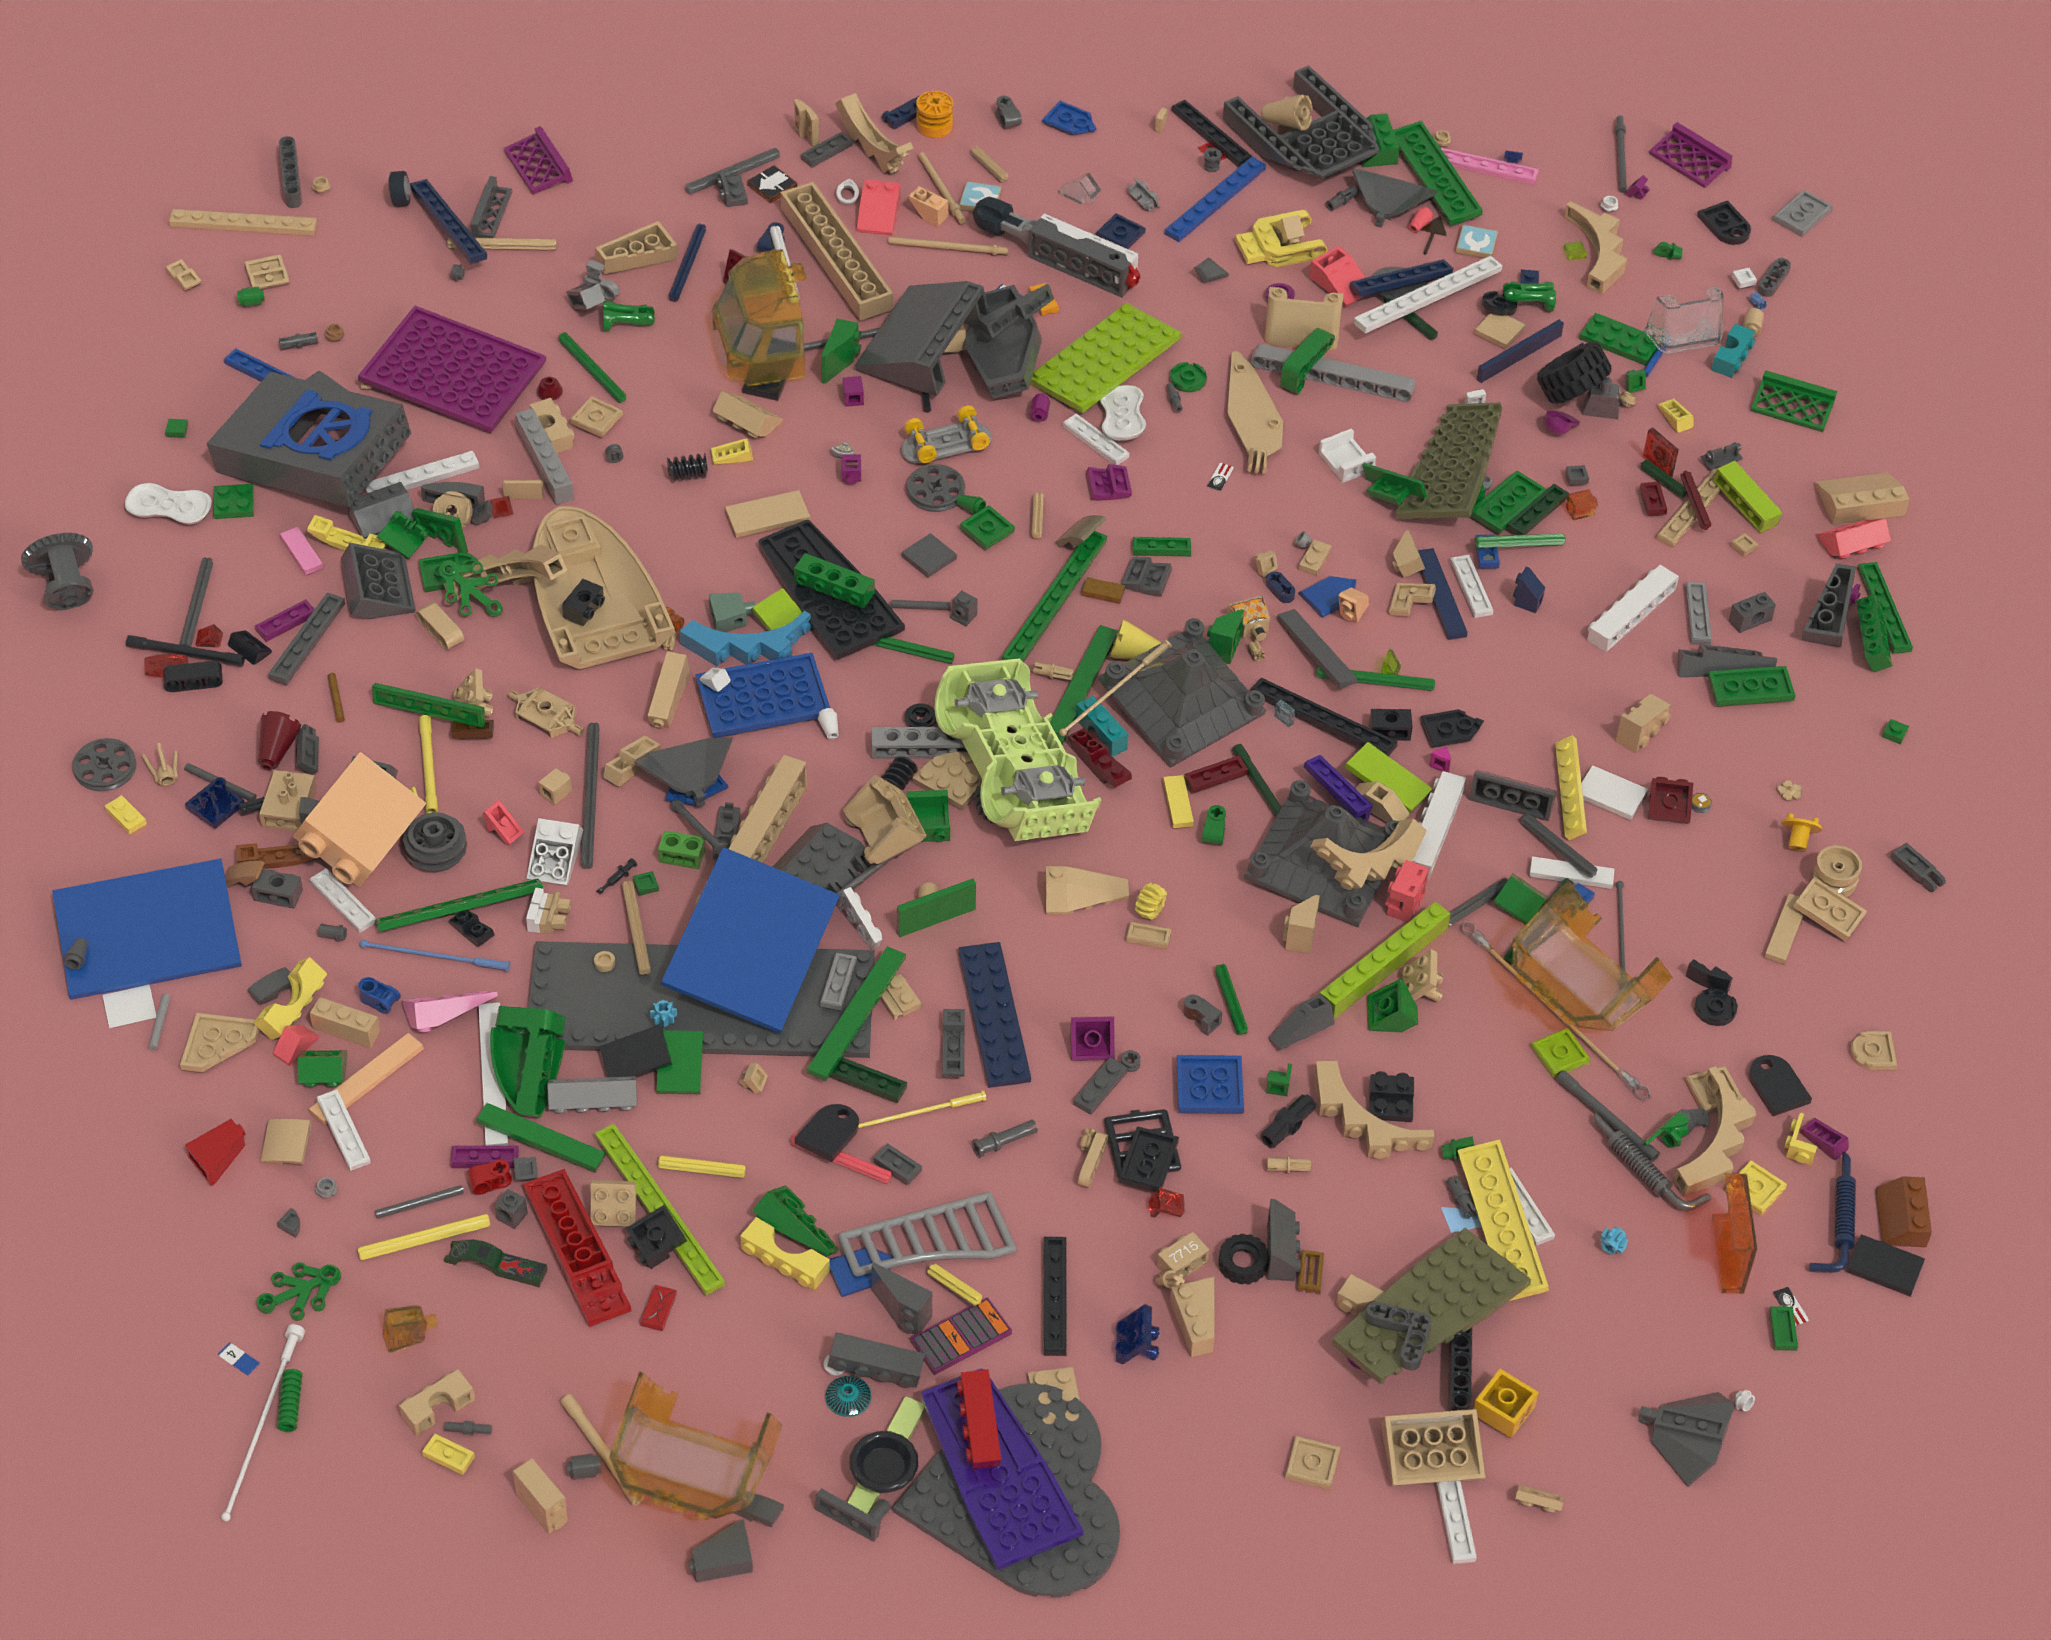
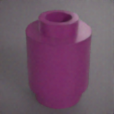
(1039, 407)

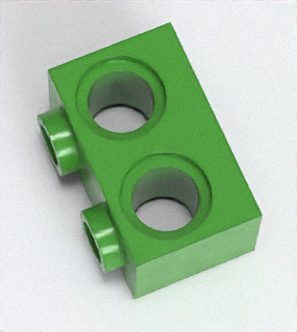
(681, 849)

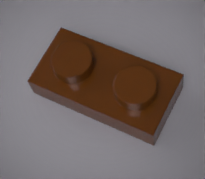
(466, 731)

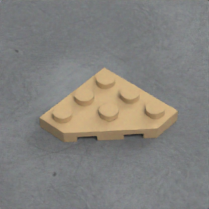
(216, 1039)

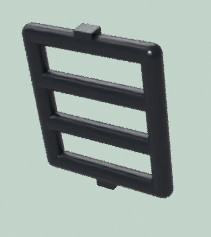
(1134, 1116)

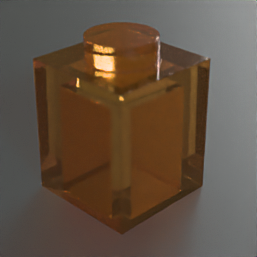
(1581, 504)

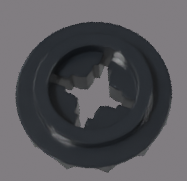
(920, 710)

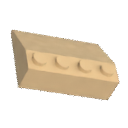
(1863, 498)
(1433, 1447)

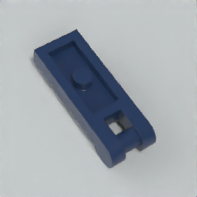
(901, 114)

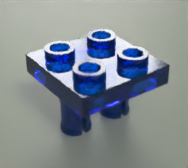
(214, 803)
(1135, 1335)

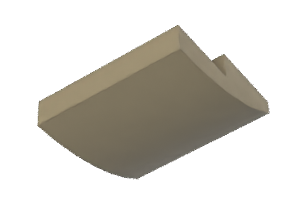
(1080, 530)

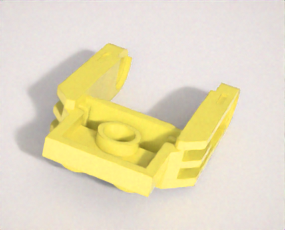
(1265, 246)

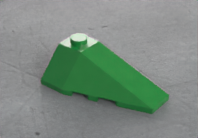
(786, 1214)

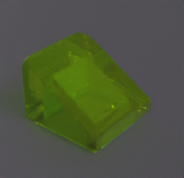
(1391, 664)

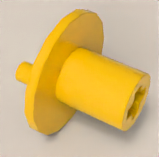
(1800, 831)

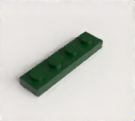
(1537, 510)
(869, 1079)

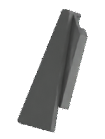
(1719, 658)

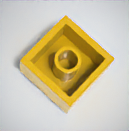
(1506, 1403)

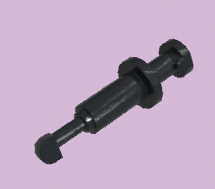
(622, 871)

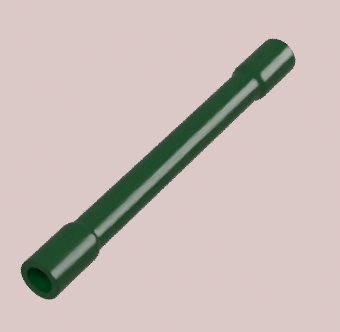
(1257, 779)

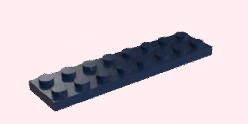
(994, 1015)

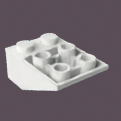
(554, 851)

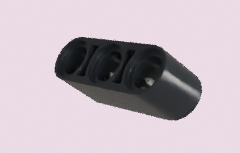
(192, 676)

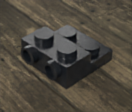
(1391, 1096)
(655, 1237)

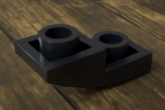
(471, 928)
(1710, 979)

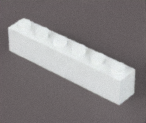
(1632, 608)
(1439, 817)

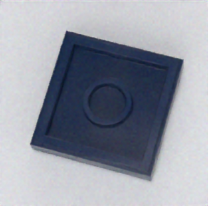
(1121, 231)

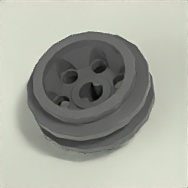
(436, 851)

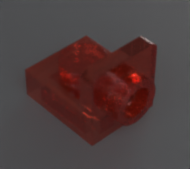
(1167, 1202)

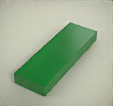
(1161, 546)

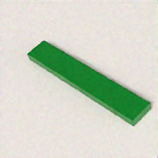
(1875, 584)
(428, 705)
(541, 1137)

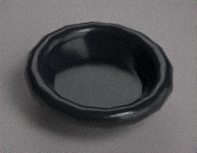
(883, 1461)

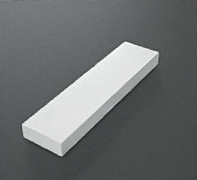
(1096, 439)
(1471, 586)
(1559, 870)
(342, 900)
(343, 1130)
(1538, 1226)
(1456, 1522)

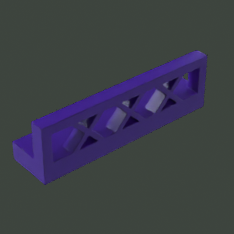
(1339, 787)

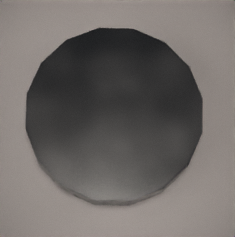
(1497, 304)
(1715, 1007)

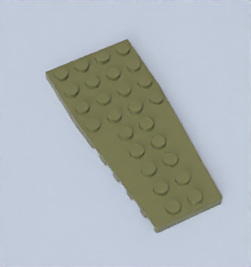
(1454, 462)
(1452, 1285)

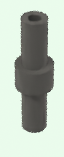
(1174, 397)
(468, 1427)

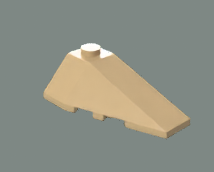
(1077, 888)

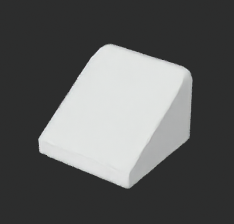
(715, 678)

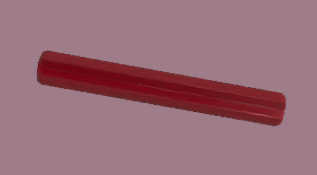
(1695, 500)

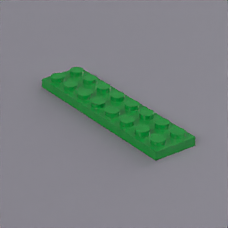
(1437, 173)

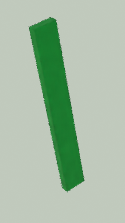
(1083, 679)
(457, 905)
(856, 1013)

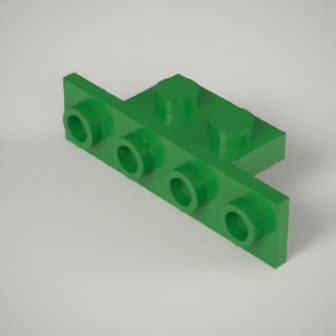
(1391, 485)

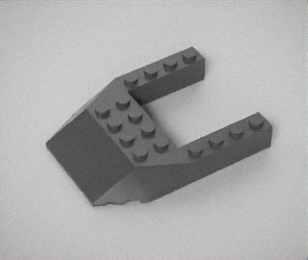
(1325, 147)

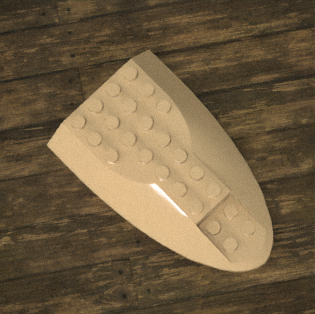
(633, 612)

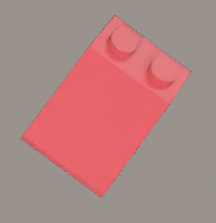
(879, 207)

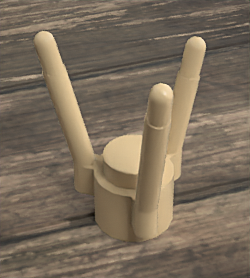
(165, 774)

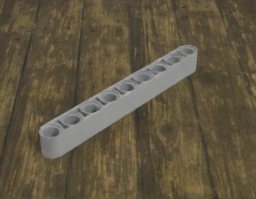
(1340, 374)

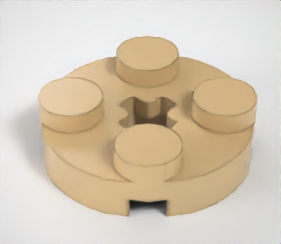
(461, 503)

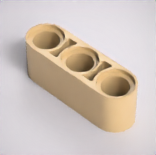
(440, 626)

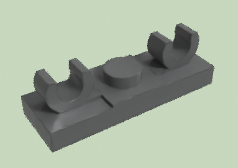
(727, 824)

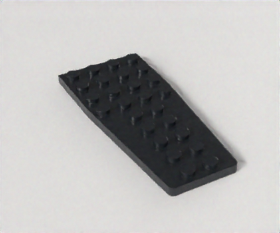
(837, 623)

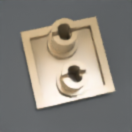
(472, 692)
(1423, 978)
(613, 1203)

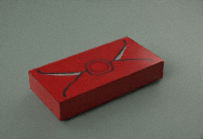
(658, 1307)

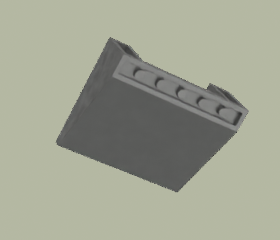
(919, 332)

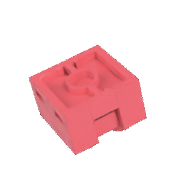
(1407, 891)

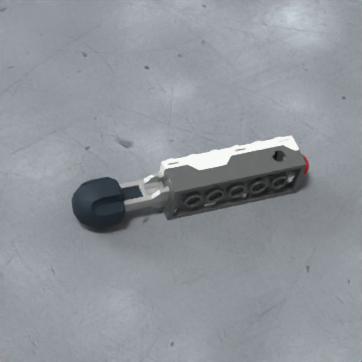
(1063, 246)

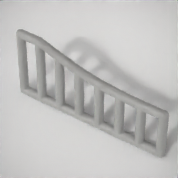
(942, 1253)

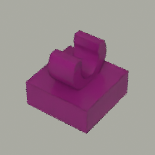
(1638, 188)

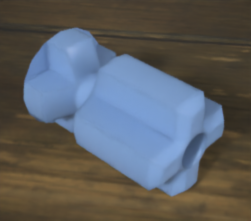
(1757, 299)

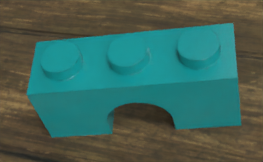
(1730, 358)
(1107, 727)

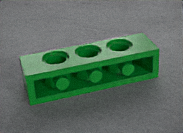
(834, 580)
(1874, 633)

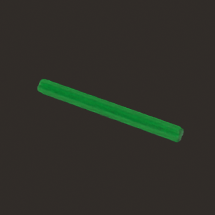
(592, 367)
(1387, 679)

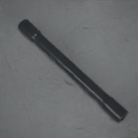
(226, 658)

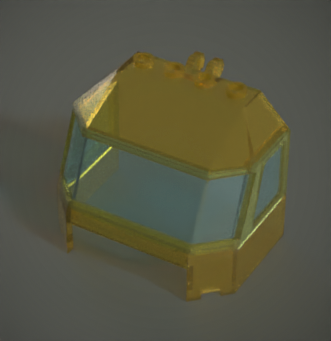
(762, 319)

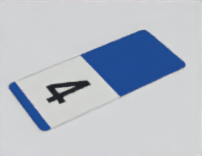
(238, 1358)

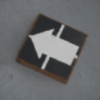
(771, 183)

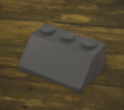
(375, 509)
(1282, 1242)

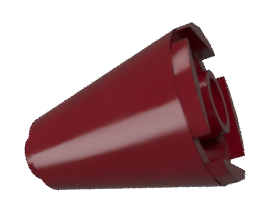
(275, 738)

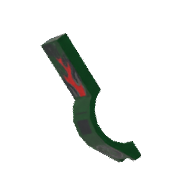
(495, 1259)

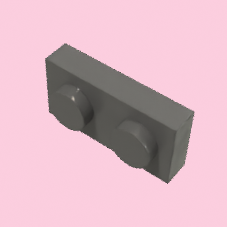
(898, 1163)

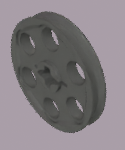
(930, 483)
(102, 771)

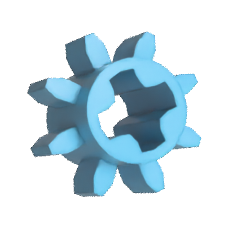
(663, 1013)
(1613, 1240)

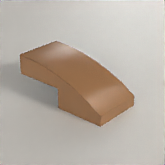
(244, 872)

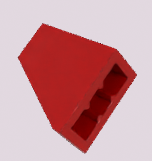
(216, 1150)

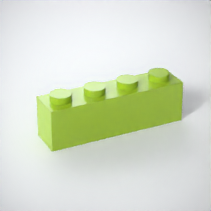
(1747, 496)

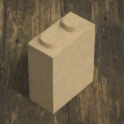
(540, 1496)

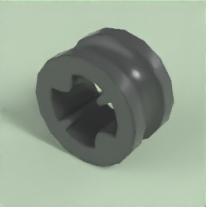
(614, 458)
(1132, 1067)

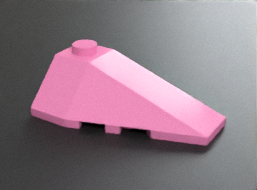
(431, 1012)

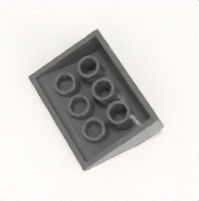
(376, 582)

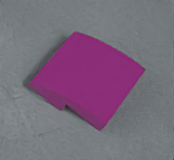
(1108, 483)

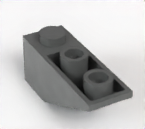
(1305, 1021)

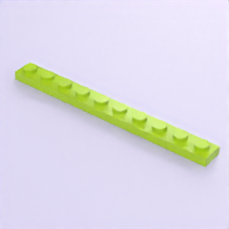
(652, 1198)

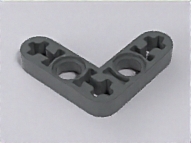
(1409, 1326)

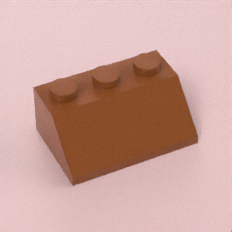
(1904, 1212)

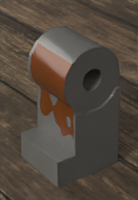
(1202, 1012)

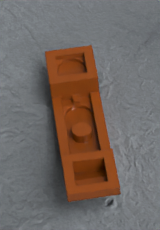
(272, 856)

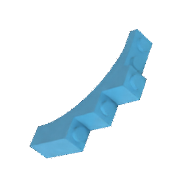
(718, 645)

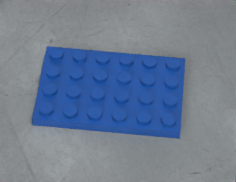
(765, 695)

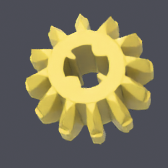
(1150, 901)

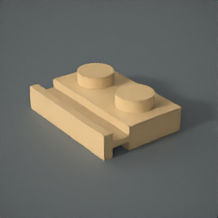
(900, 998)

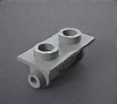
(1148, 199)

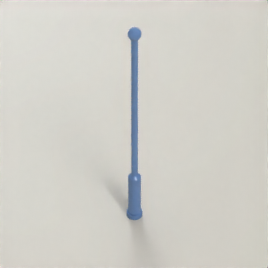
(477, 961)

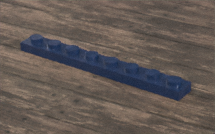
(448, 221)

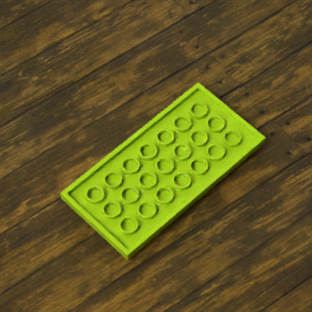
(1104, 357)

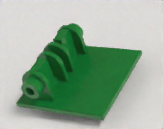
(403, 534)

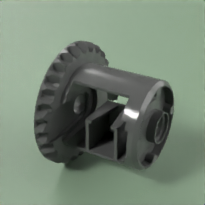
(59, 559)

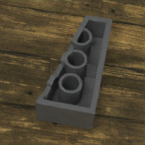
(1830, 613)

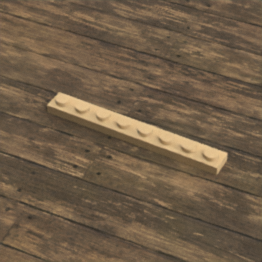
(243, 222)

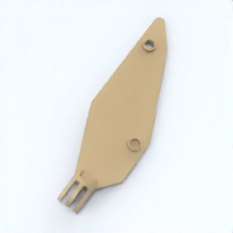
(1253, 413)

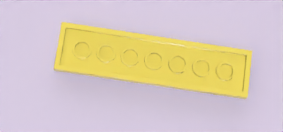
(1501, 1211)

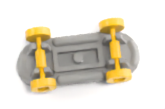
(946, 440)

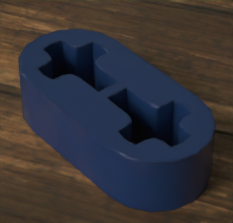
(1280, 587)

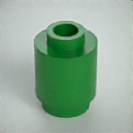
(250, 296)

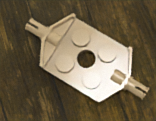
(556, 720)

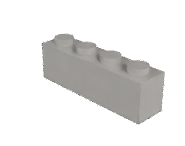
(592, 1093)

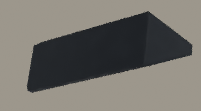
(249, 646)

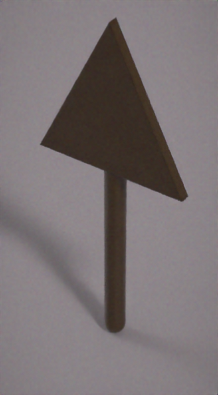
(1434, 227)

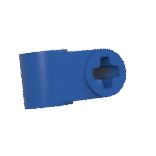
(377, 994)

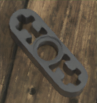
(1774, 271)

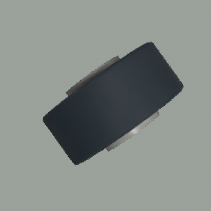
(399, 188)

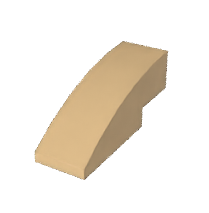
(624, 767)

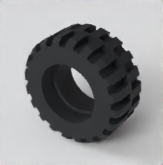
(1574, 372)

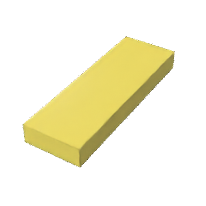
(1178, 801)

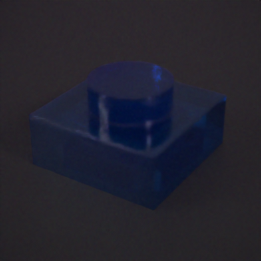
(1513, 157)

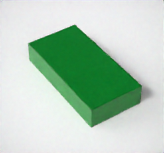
(1783, 1328)

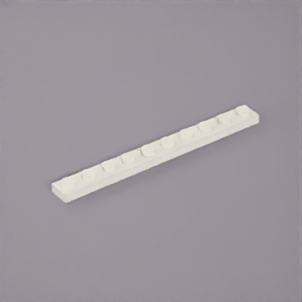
(1427, 294)

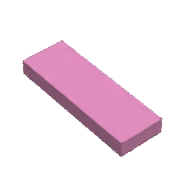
(301, 551)

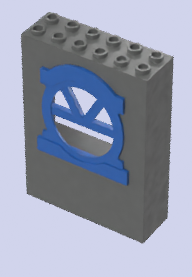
(264, 431)

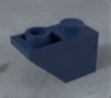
(1529, 591)

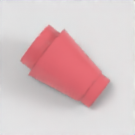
(1422, 218)

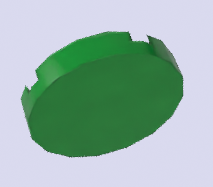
(1188, 377)

